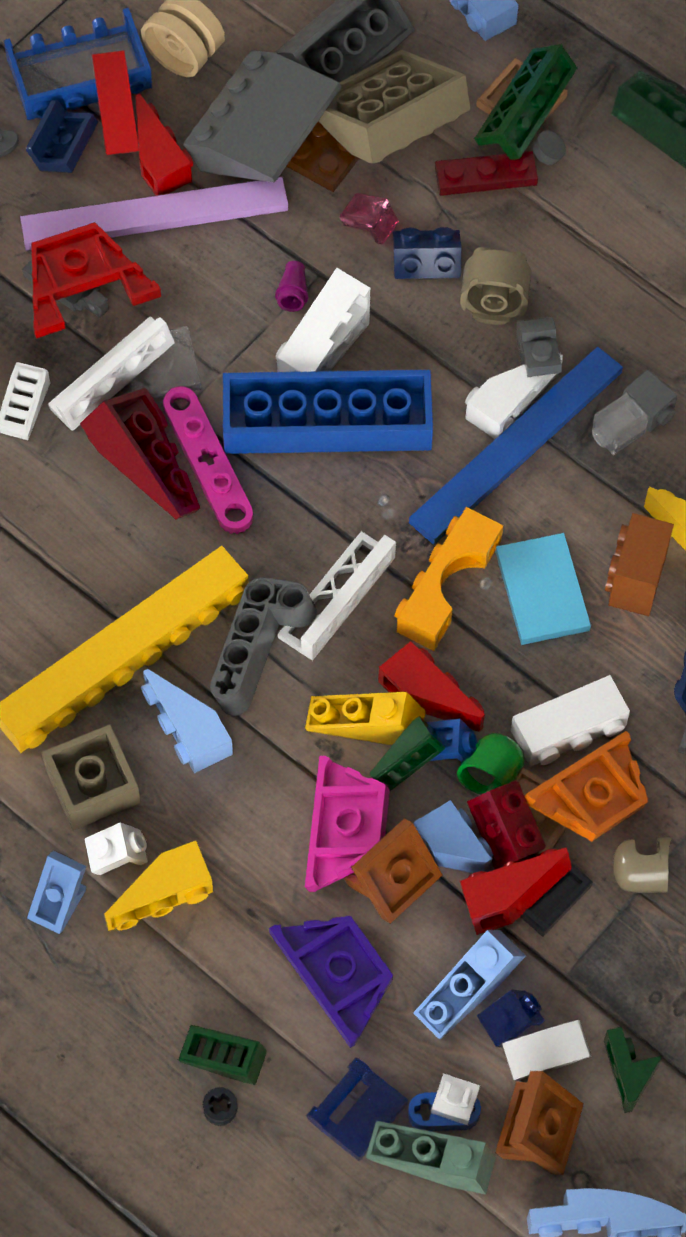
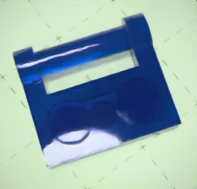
(356, 1128)

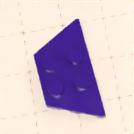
(337, 969)

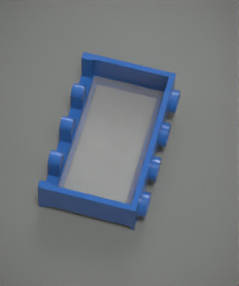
(66, 68)

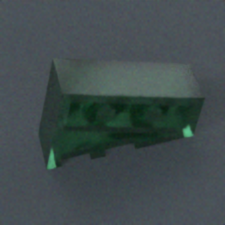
(654, 112)

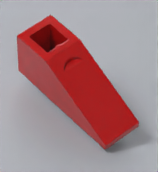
(161, 159)
(436, 692)
(507, 892)

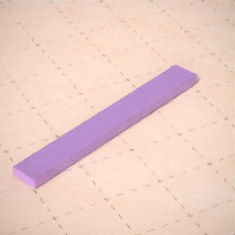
(162, 211)

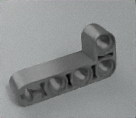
(236, 683)

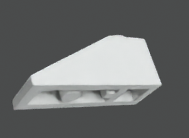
(504, 399)

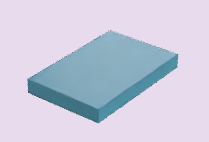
(542, 588)

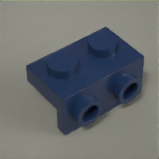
(60, 138)
(427, 253)

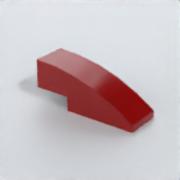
(115, 102)

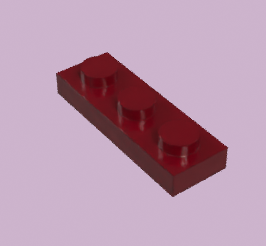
(485, 173)

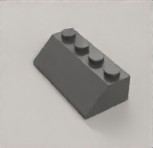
(349, 37)

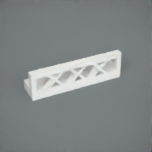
(112, 372)
(346, 598)

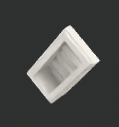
(27, 380)

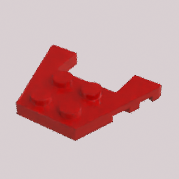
(77, 263)

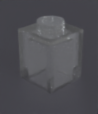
(619, 424)

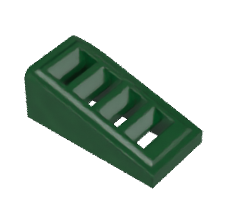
(408, 754)
(252, 1065)

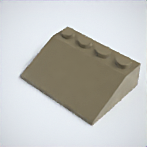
(394, 105)

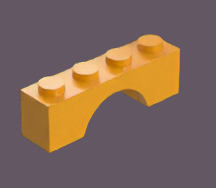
(468, 545)

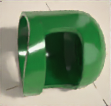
(498, 757)

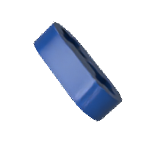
(436, 1122)

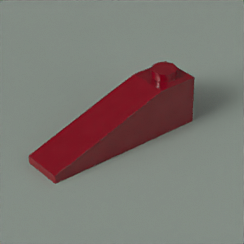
(133, 439)

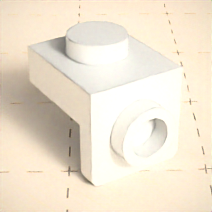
(115, 848)

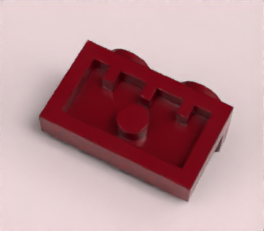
(506, 823)

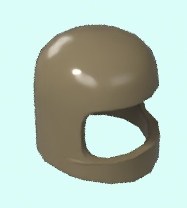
(642, 872)

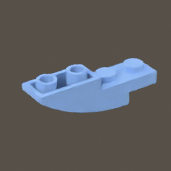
(619, 1211)

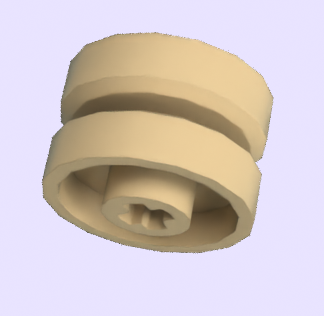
(183, 36)

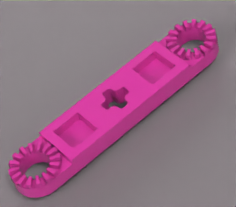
(218, 479)

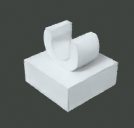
(455, 1099)

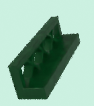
(527, 100)

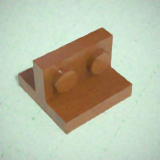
(395, 871)
(540, 1123)

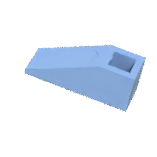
(193, 724)
(469, 982)

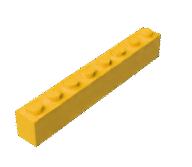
(121, 649)

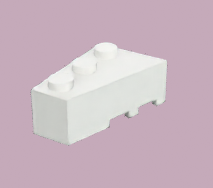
(328, 326)

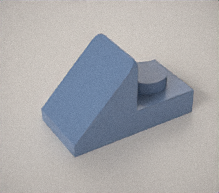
(57, 892)

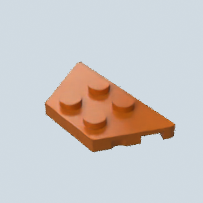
(593, 791)

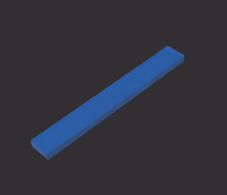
(516, 444)

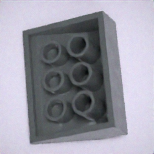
(260, 118)

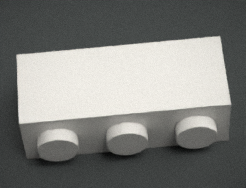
(570, 721)

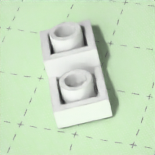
(546, 1049)

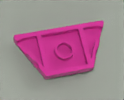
(345, 822)

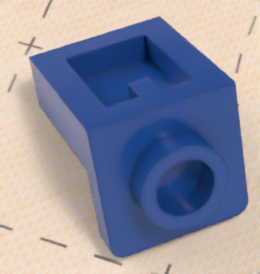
(456, 737)

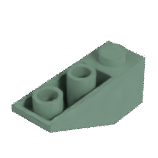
(433, 1156)

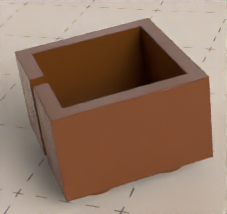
(638, 564)

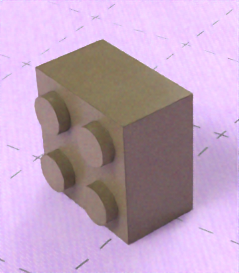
(91, 777)

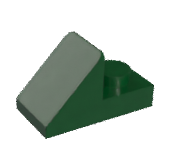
(629, 1076)

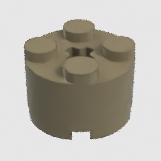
(496, 285)

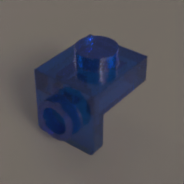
(511, 1016)

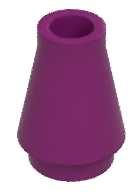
(292, 289)

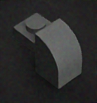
(538, 346)

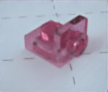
(370, 214)

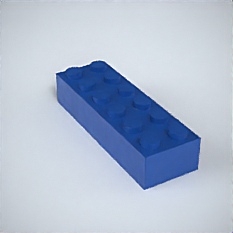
(327, 411)

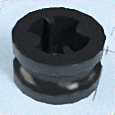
(222, 1118)

